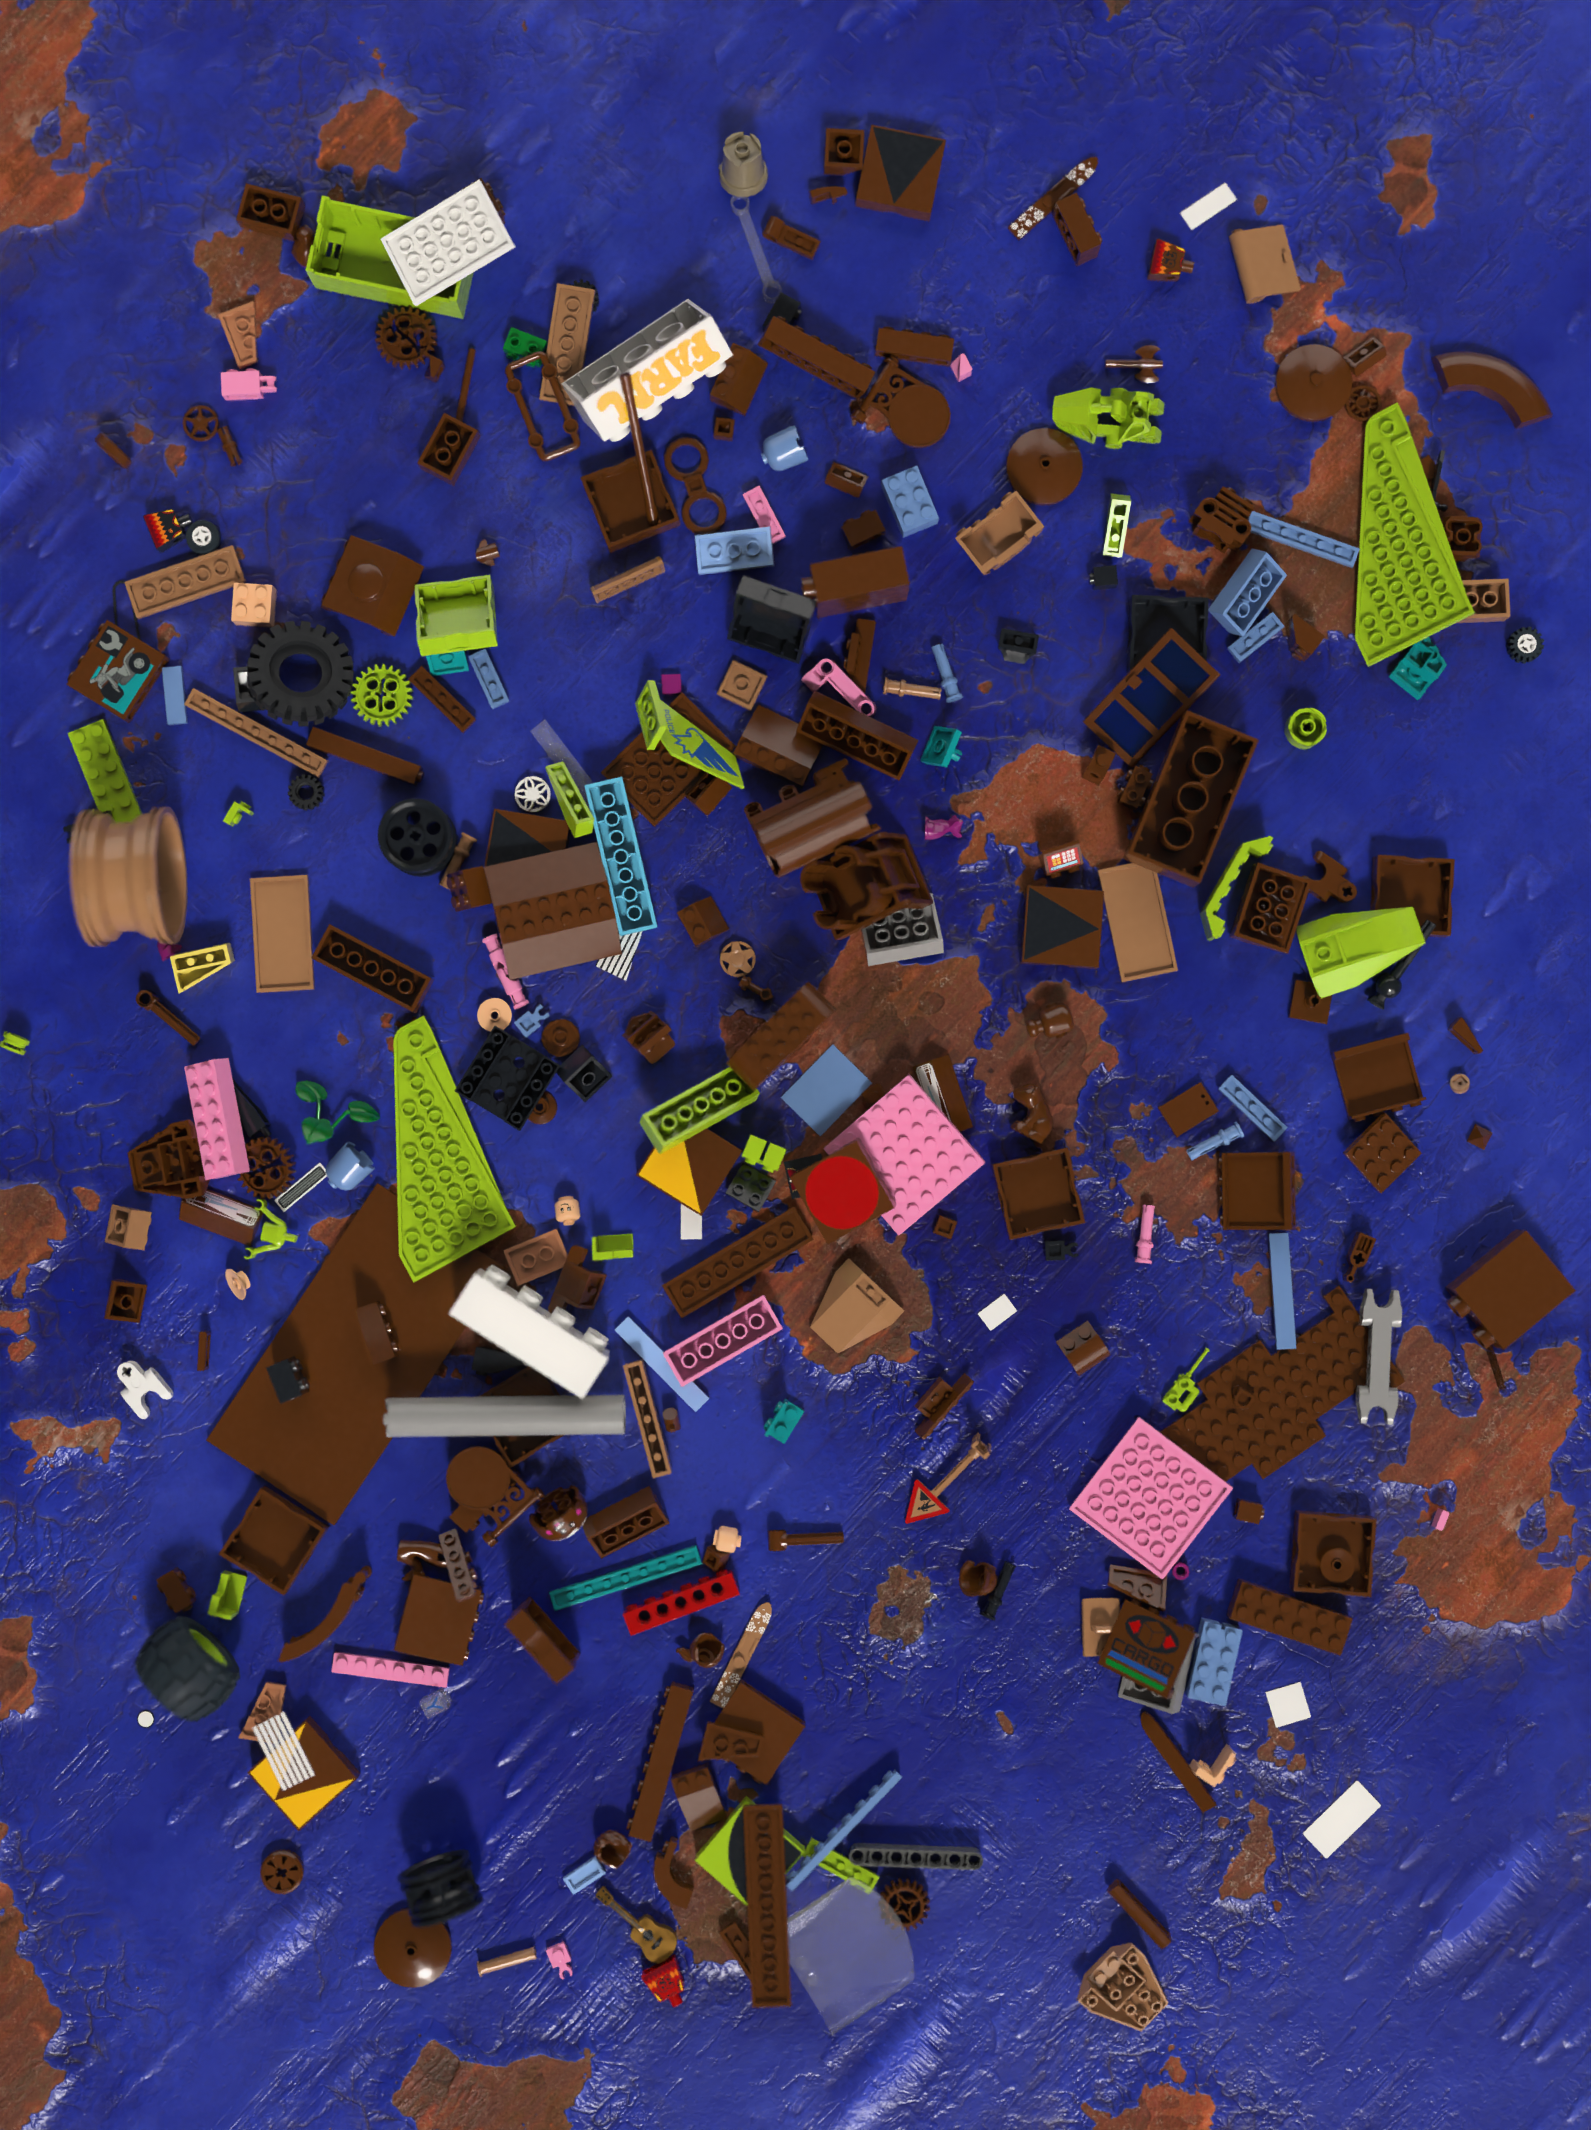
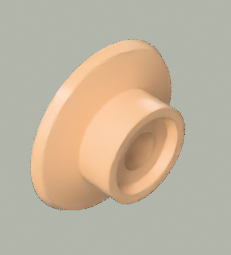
(490, 1006)
(237, 1282)

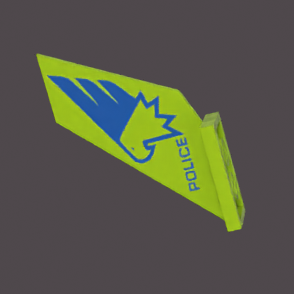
(683, 738)

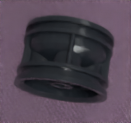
(444, 841)
(440, 1888)

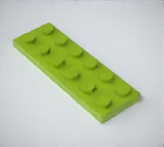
(104, 771)

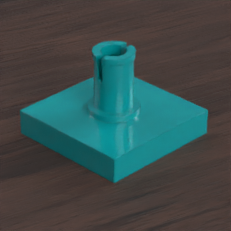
(448, 663)
(942, 747)

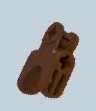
(1332, 881)

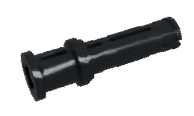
(994, 1599)

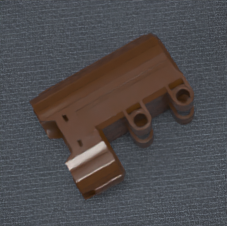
(811, 822)

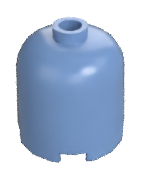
(783, 450)
(348, 1167)

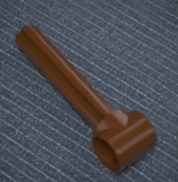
(167, 1016)
(779, 1539)

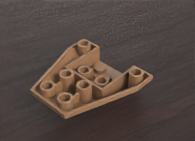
(853, 1309)
(1122, 1988)

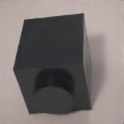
(1103, 577)

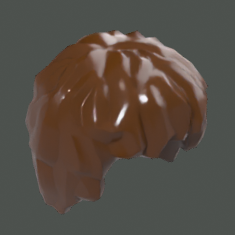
(612, 1848)

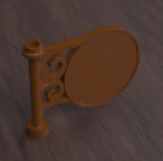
(915, 414)
(481, 1479)

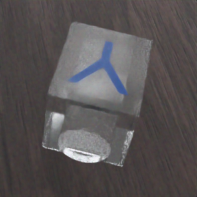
(435, 1703)

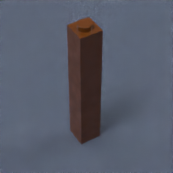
(365, 756)

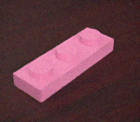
(763, 513)

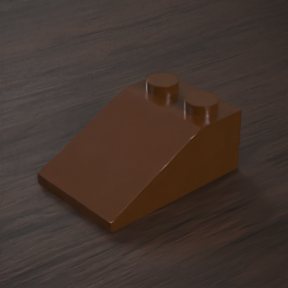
(698, 1796)

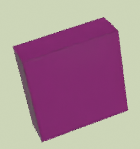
(671, 684)

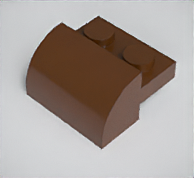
(1083, 1348)

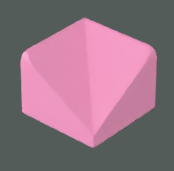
(961, 367)

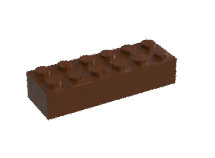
(816, 357)
(857, 735)
(372, 968)
(1289, 1616)

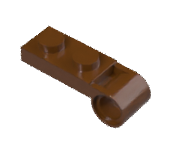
(790, 238)

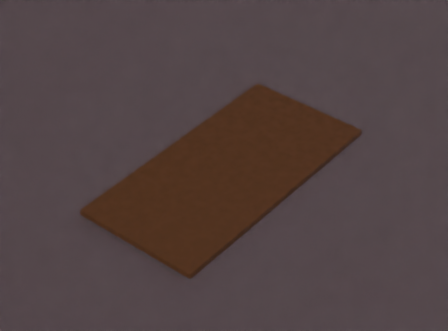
(336, 1432)

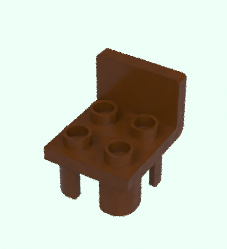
(865, 883)

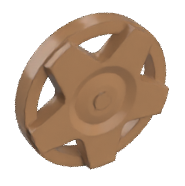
(737, 959)

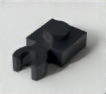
(1056, 1250)

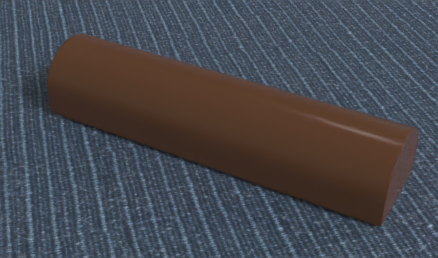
(1139, 1913)

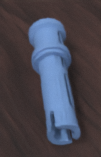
(948, 682)
(1223, 1137)

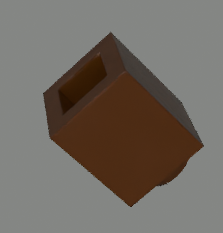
(1248, 1511)

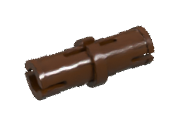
(229, 446)

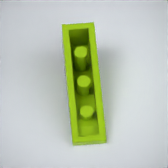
(570, 800)

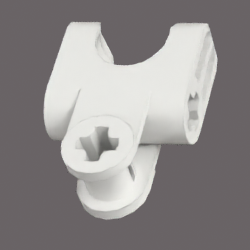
(138, 1384)

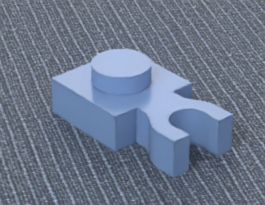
(530, 1022)

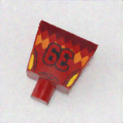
(665, 1980)

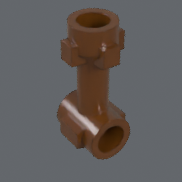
(765, 994)

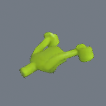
(271, 1232)

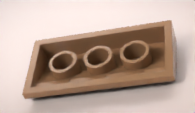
(628, 579)

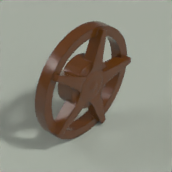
(200, 423)

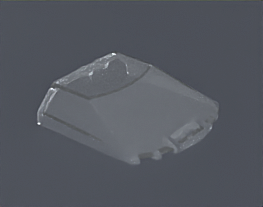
(849, 1951)

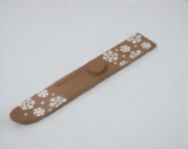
(742, 1655)

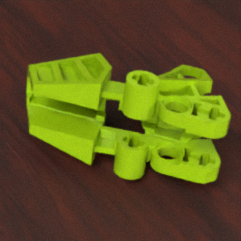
(1078, 413)

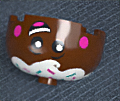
(564, 1523)

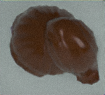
(302, 244)

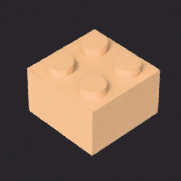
(253, 605)

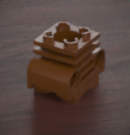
(1225, 517)

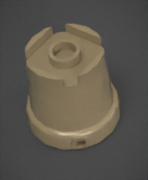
(743, 167)

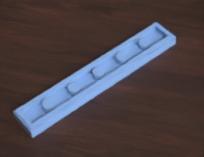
(655, 1359)

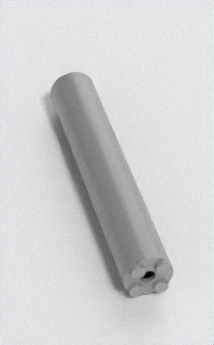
(505, 1416)

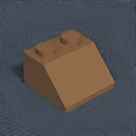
(128, 1227)

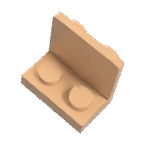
(1216, 1772)

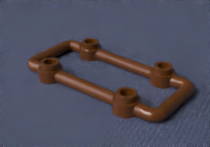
(515, 386)

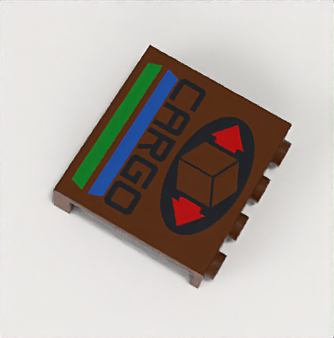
(1147, 1647)

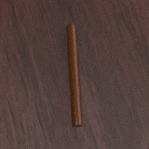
(465, 384)

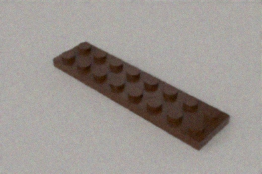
(737, 1262)

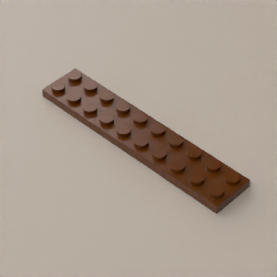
(767, 1905)

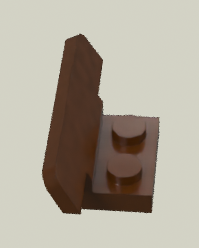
(576, 1283)

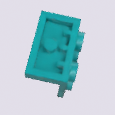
(784, 1420)

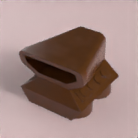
(1463, 536)

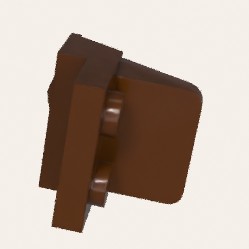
(649, 1036)

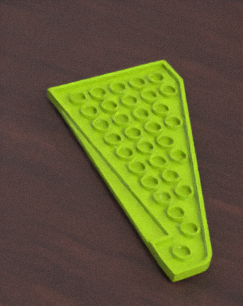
(1405, 559)
(443, 1177)

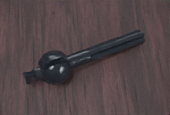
(1388, 984)

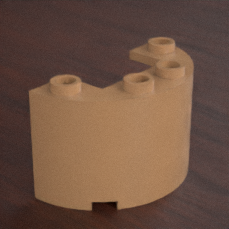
(1000, 534)

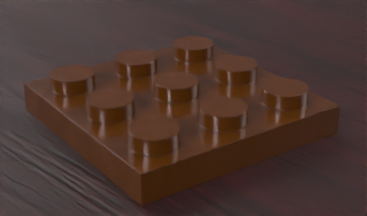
(1382, 1153)

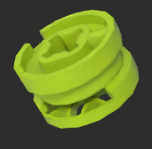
(16, 1041)

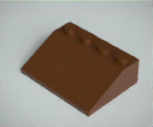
(777, 748)
(1270, 908)

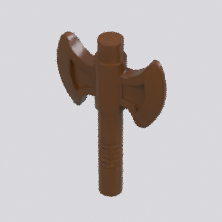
(1146, 364)

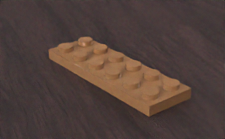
(568, 336)
(185, 582)

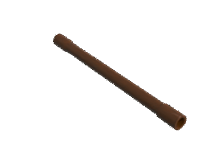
(627, 389)

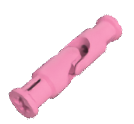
(511, 987)

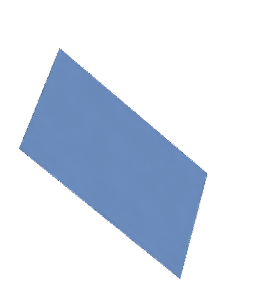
(826, 1090)

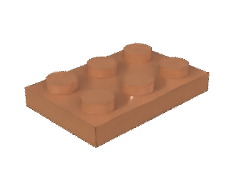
(536, 1257)

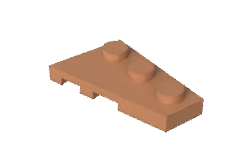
(240, 331)
(267, 1706)

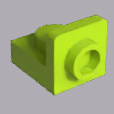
(234, 814)

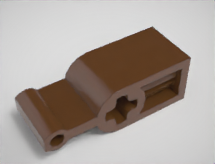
(1361, 1246)

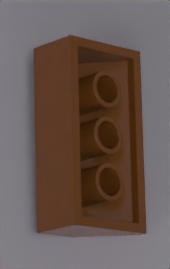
(624, 1522)

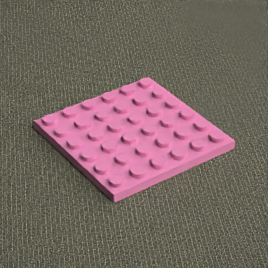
(912, 1151)
(1150, 1498)

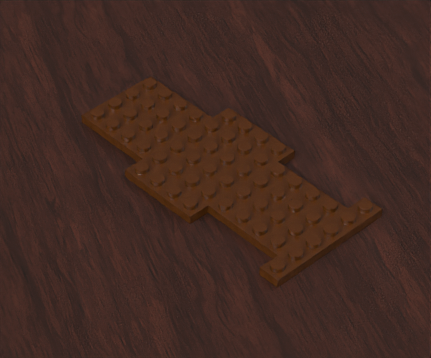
(1290, 1395)

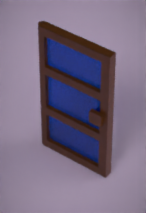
(1151, 697)

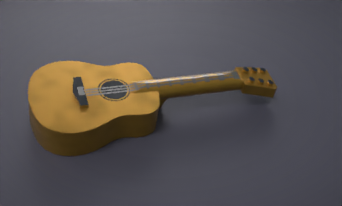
(654, 1938)

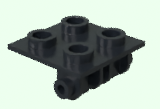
(750, 1187)

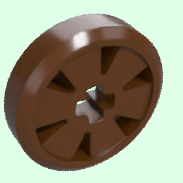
(113, 450)
(279, 1883)

